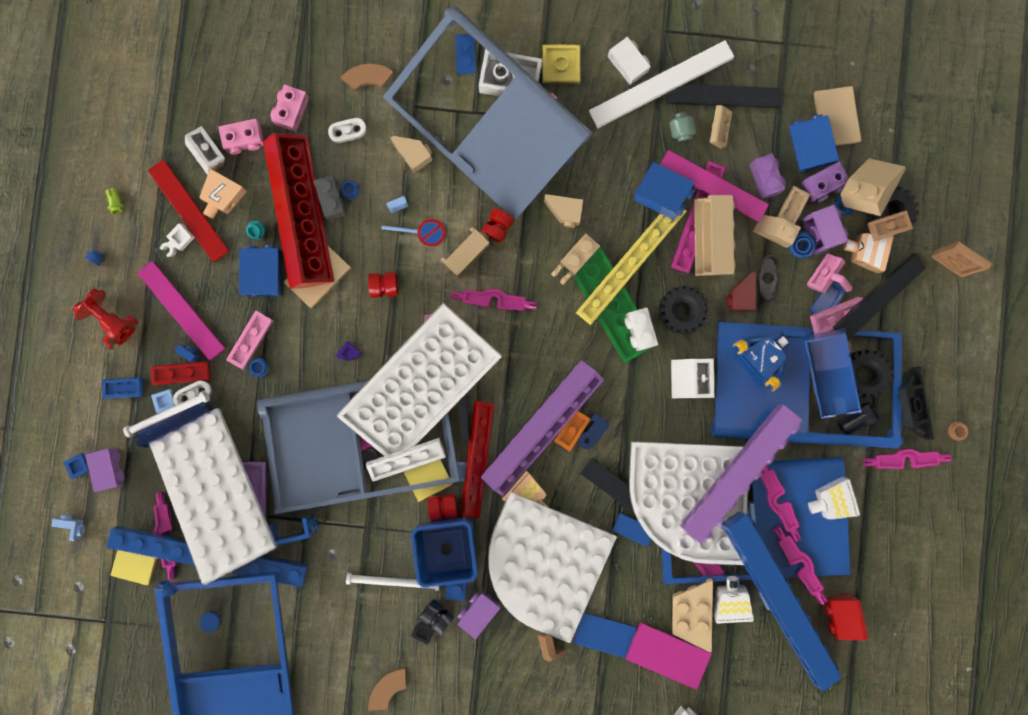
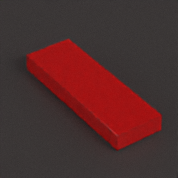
(180, 373)

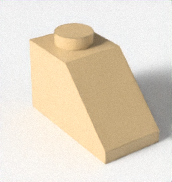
(413, 152)
(565, 209)
(777, 230)

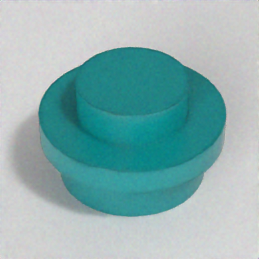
(255, 230)

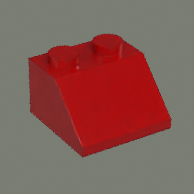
(845, 617)

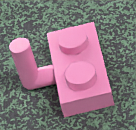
(827, 273)

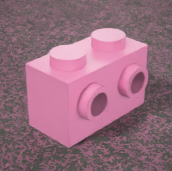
(289, 108)
(241, 136)

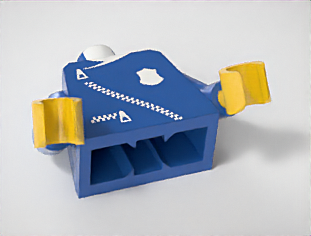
(764, 357)

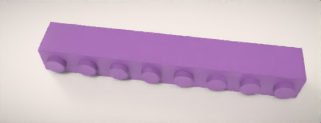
(542, 428)
(740, 473)

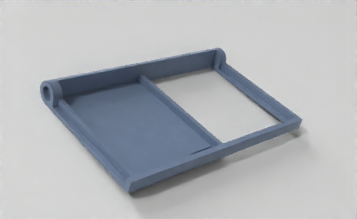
(517, 140)
(320, 455)

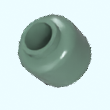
(682, 127)

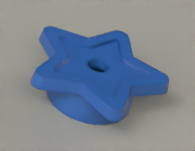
(845, 211)

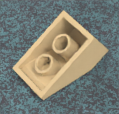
(872, 186)

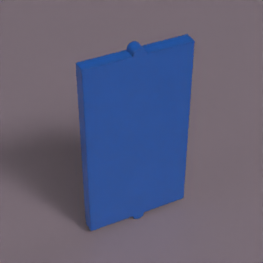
(604, 635)

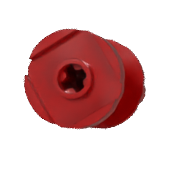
(117, 329)

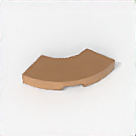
(367, 74)
(385, 688)

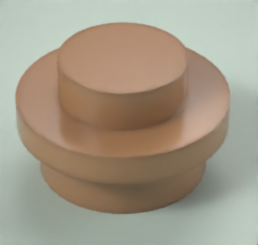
(957, 431)

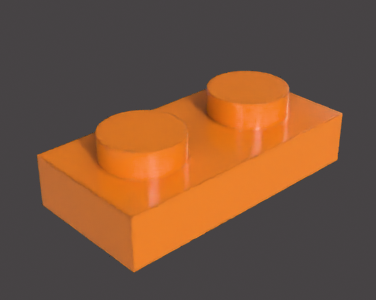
(572, 430)

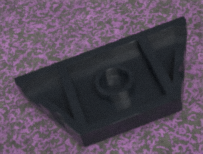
(914, 404)

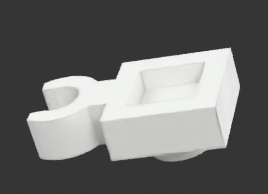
(179, 239)

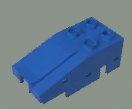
(832, 373)

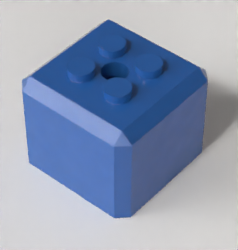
(437, 568)

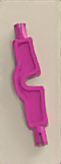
(505, 301)
(916, 458)
(784, 509)
(164, 524)
(806, 572)

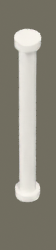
(130, 430)
(384, 581)

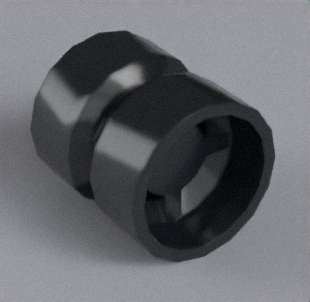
(436, 617)

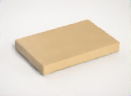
(842, 113)
(314, 294)

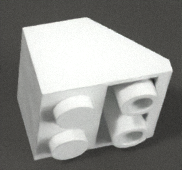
(692, 378)

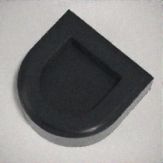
(422, 633)

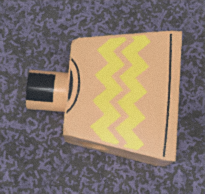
(528, 488)

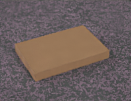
(960, 259)

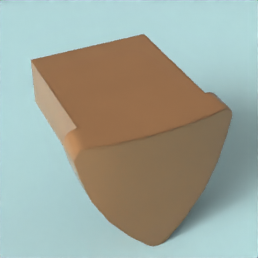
(548, 649)

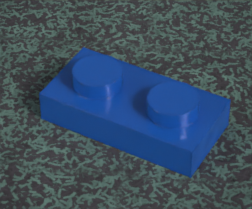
(465, 54)

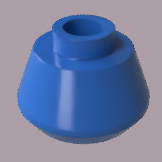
(802, 250)

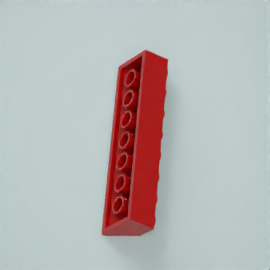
(298, 210)

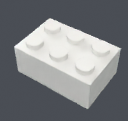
(497, 77)

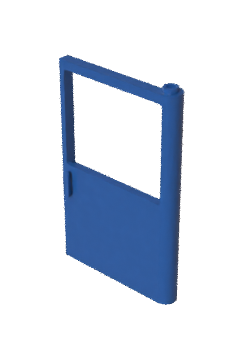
(746, 402)
(822, 538)
(225, 691)

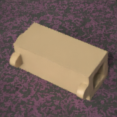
(467, 252)

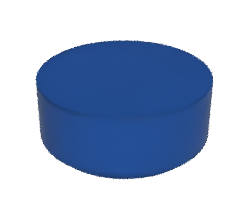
(210, 621)

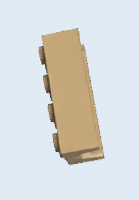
(714, 235)

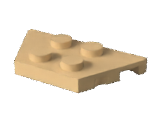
(694, 615)

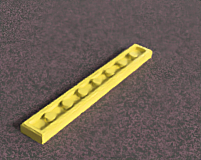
(626, 267)

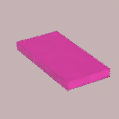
(668, 655)

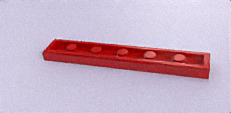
(188, 211)
(476, 459)

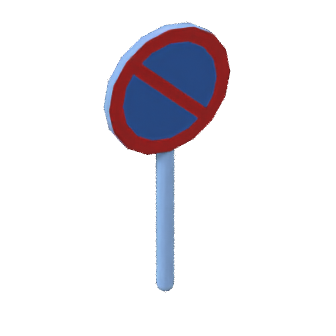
(430, 232)

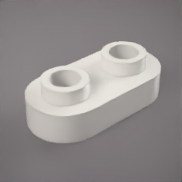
(347, 128)
(191, 391)

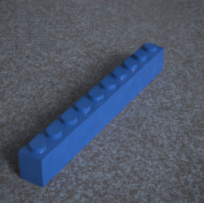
(177, 550)
(780, 600)

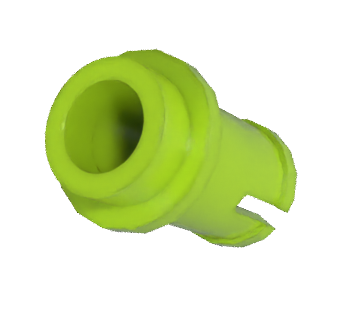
(114, 201)

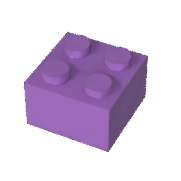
(826, 228)

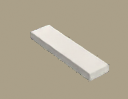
(405, 459)

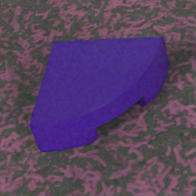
(348, 352)

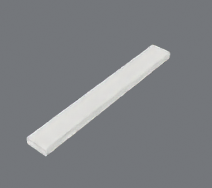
(661, 84)

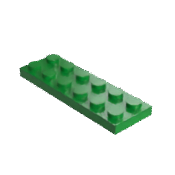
(614, 314)

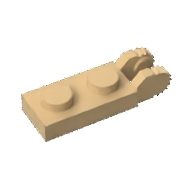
(576, 257)

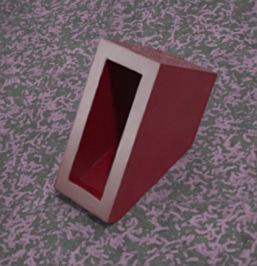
(743, 295)

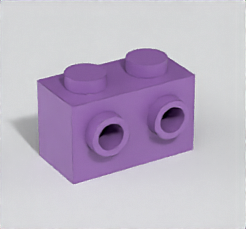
(767, 176)
(824, 182)
(105, 469)
(478, 614)

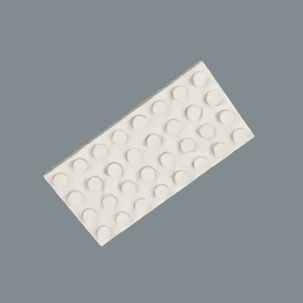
(419, 383)
(212, 496)

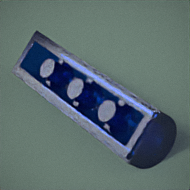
(171, 424)

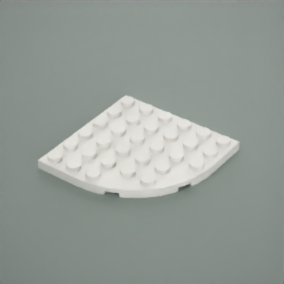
(668, 484)
(545, 565)

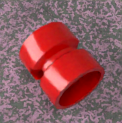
(497, 226)
(383, 284)
(442, 507)

